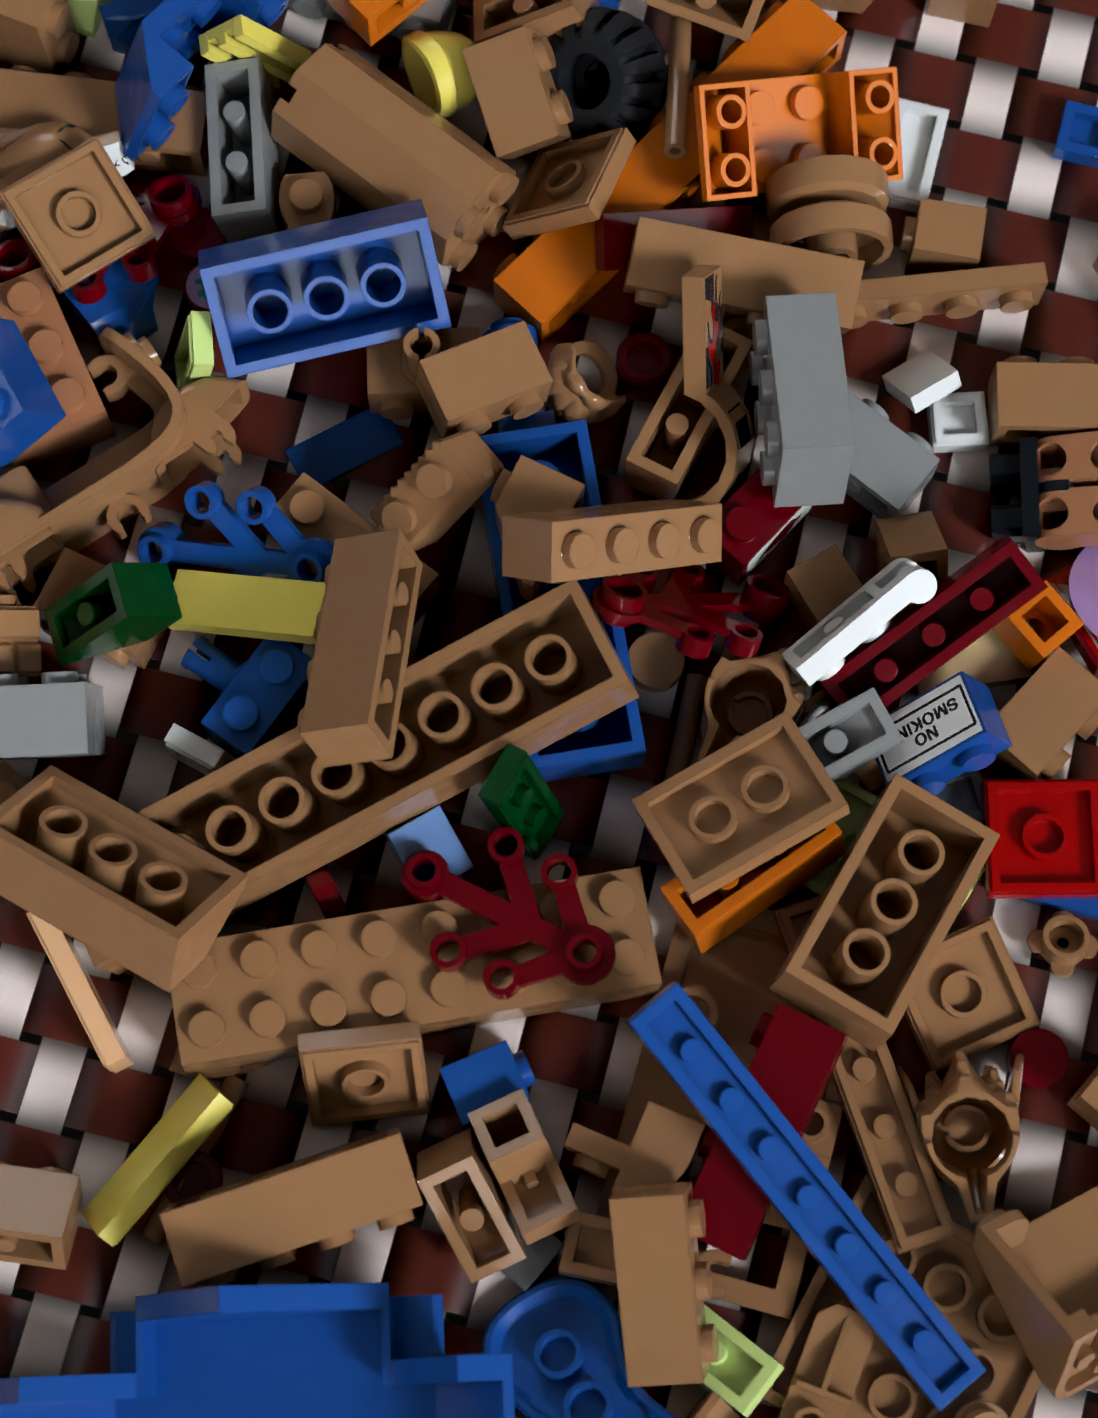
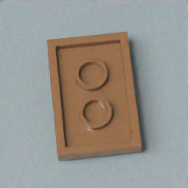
(740, 806)

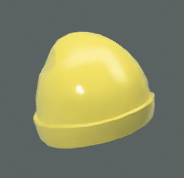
(438, 70)

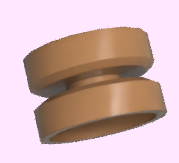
(832, 207)

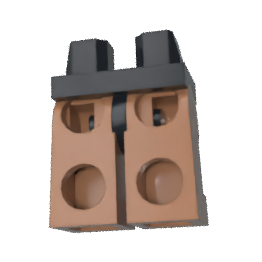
(1056, 492)

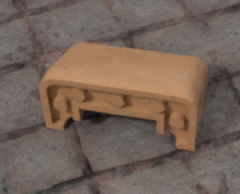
(1048, 1287)

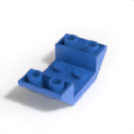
(158, 67)

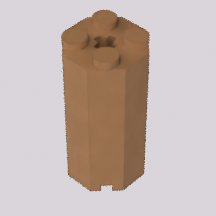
(393, 150)

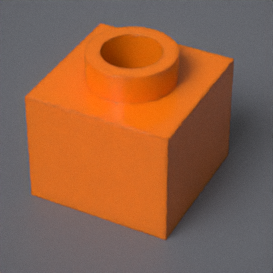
(1049, 617)

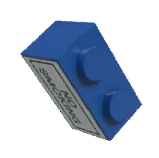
(945, 734)

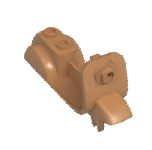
(186, 431)

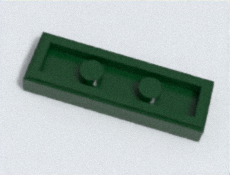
(522, 800)

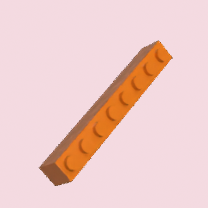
(559, 267)

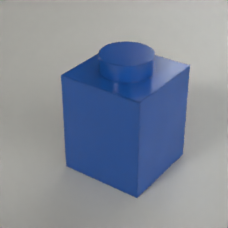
(486, 1078)

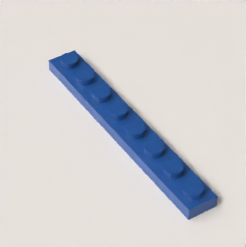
(806, 1195)

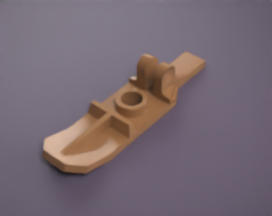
(829, 1364)

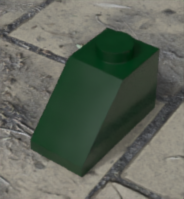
(113, 610)

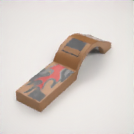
(705, 375)

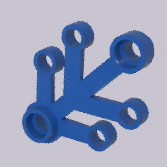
(246, 551)

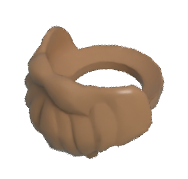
(569, 392)

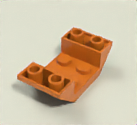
(770, 122)

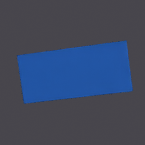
(344, 446)

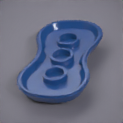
(567, 1353)

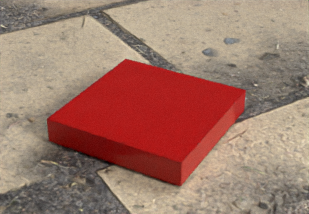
(1044, 838)

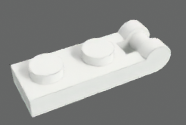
(859, 619)

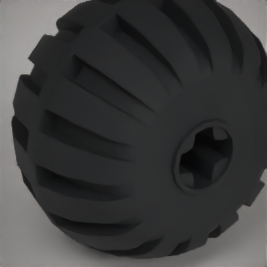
(635, 68)

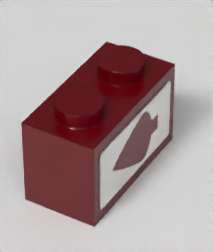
(753, 527)

